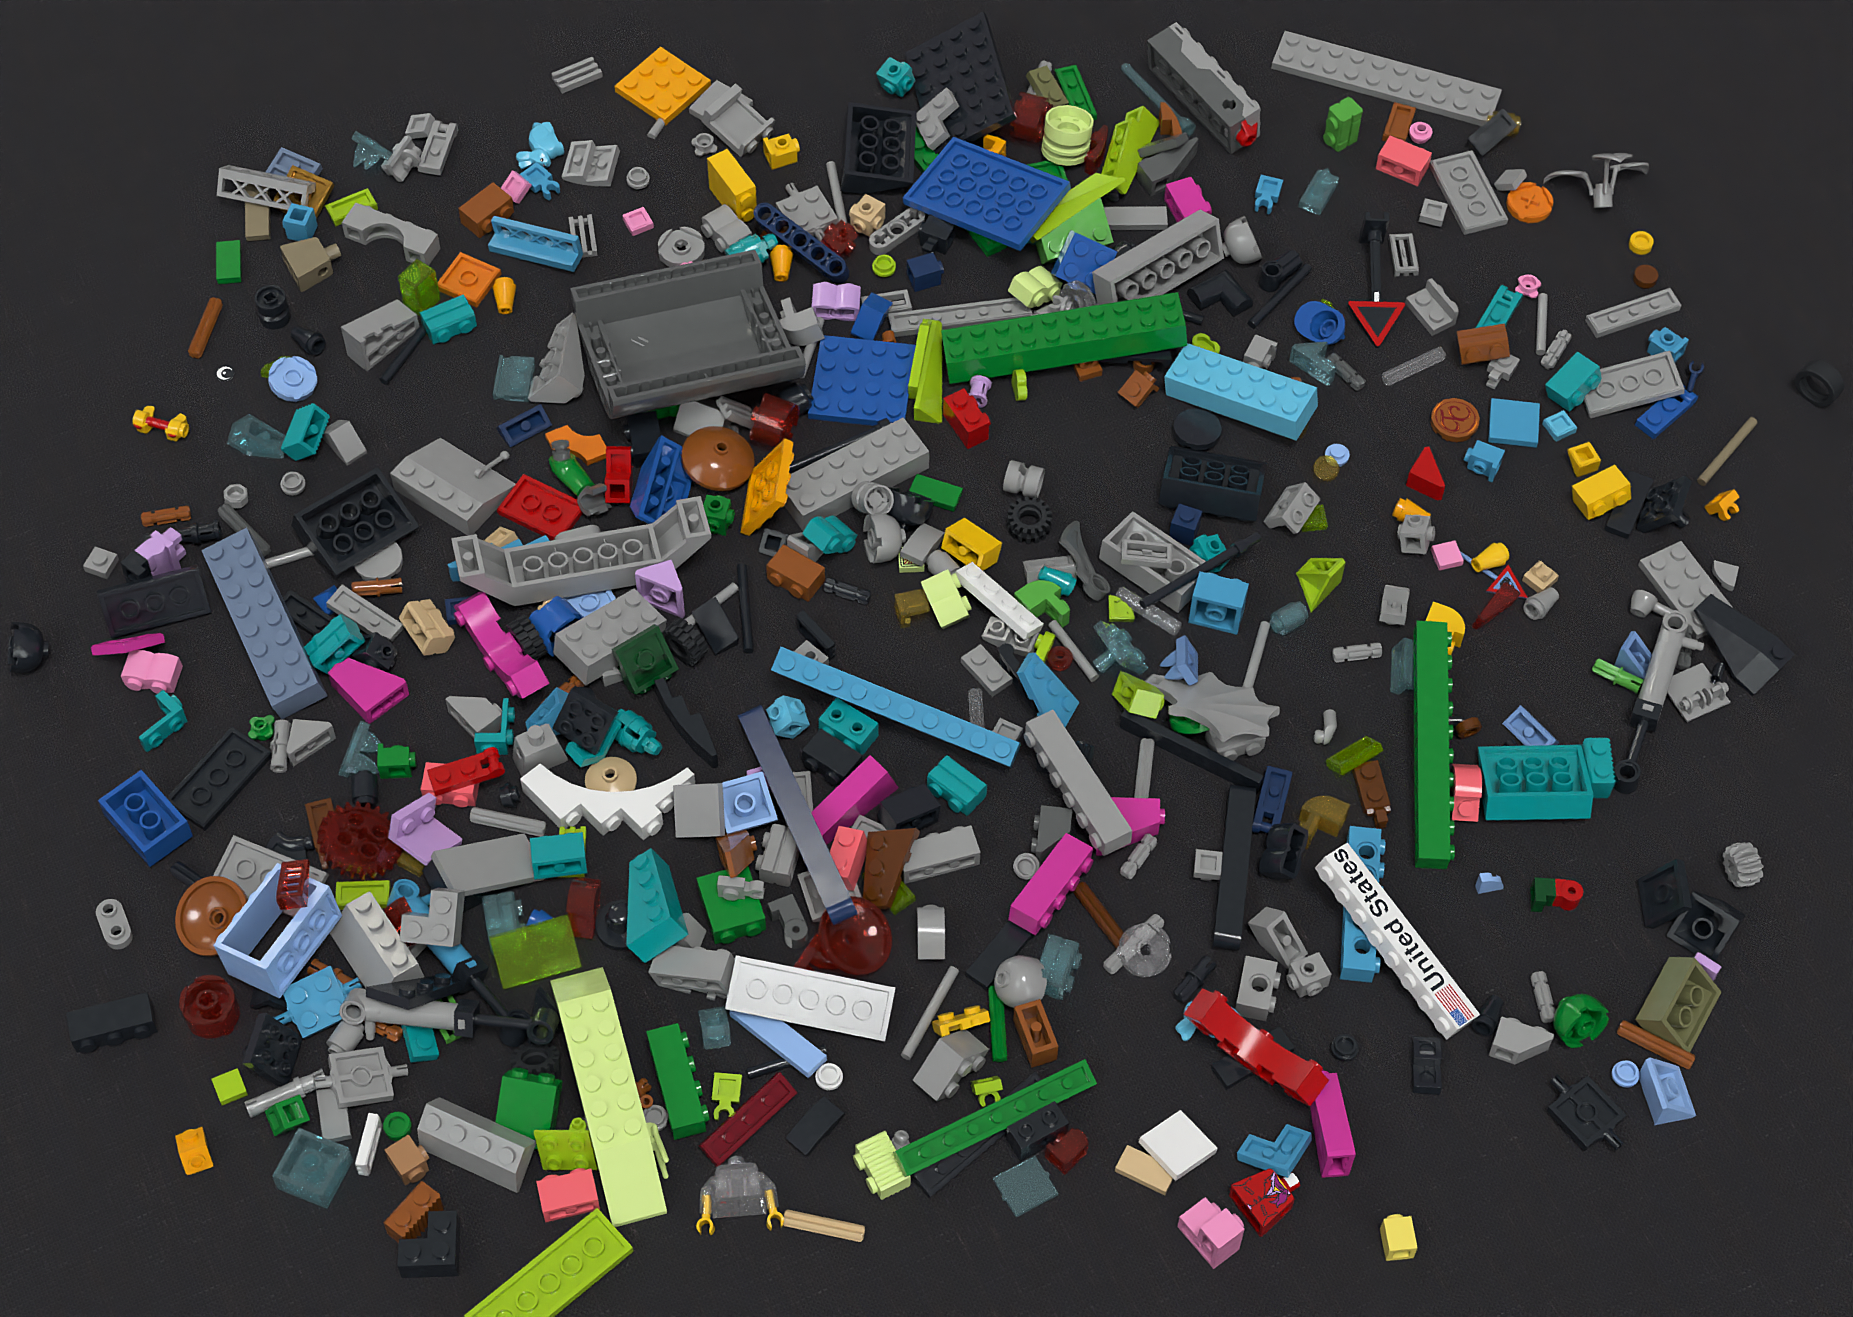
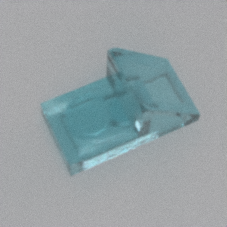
(1311, 360)
(715, 1027)

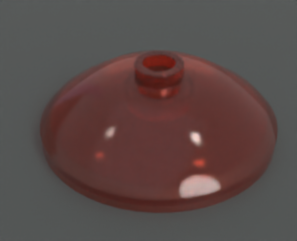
(867, 936)

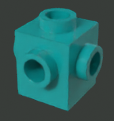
(895, 77)
(1207, 548)

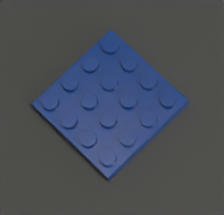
(861, 381)

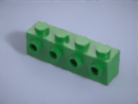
(676, 1081)

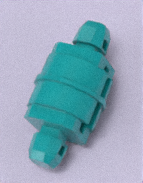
(754, 243)
(635, 726)

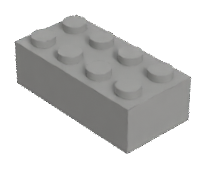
(589, 642)

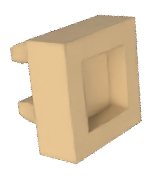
(1540, 577)

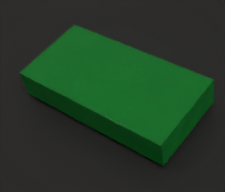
(228, 262)
(944, 494)

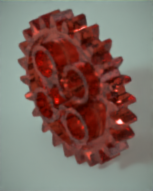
(358, 840)

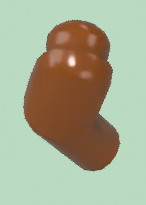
(642, 1088)

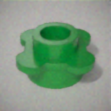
(264, 732)

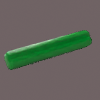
(997, 1026)

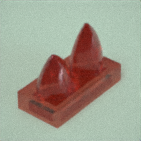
(814, 955)

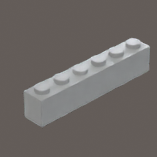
(1078, 783)

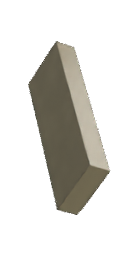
(256, 217)

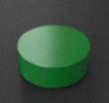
(397, 1126)

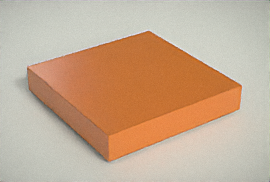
(469, 278)

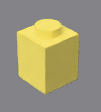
(1398, 1237)

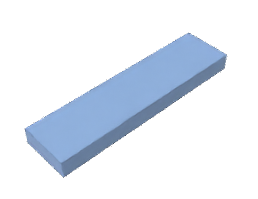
(783, 1041)

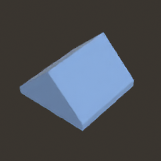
(747, 803)
(1665, 1092)

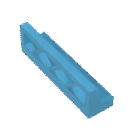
(535, 247)

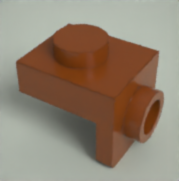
(1138, 388)

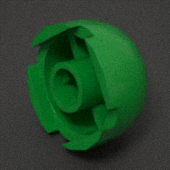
(1579, 1018)

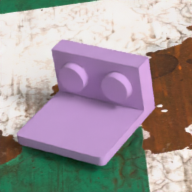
(419, 832)

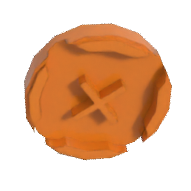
(1529, 203)

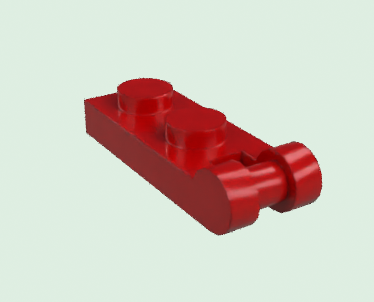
(466, 771)

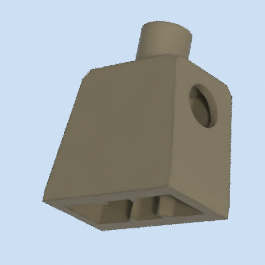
(309, 261)

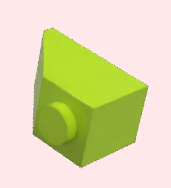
(1138, 695)

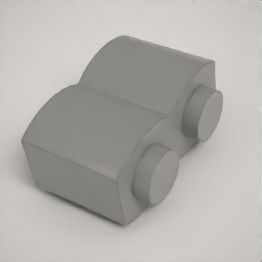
(724, 227)

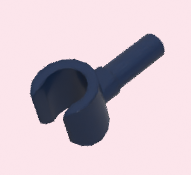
(1694, 374)

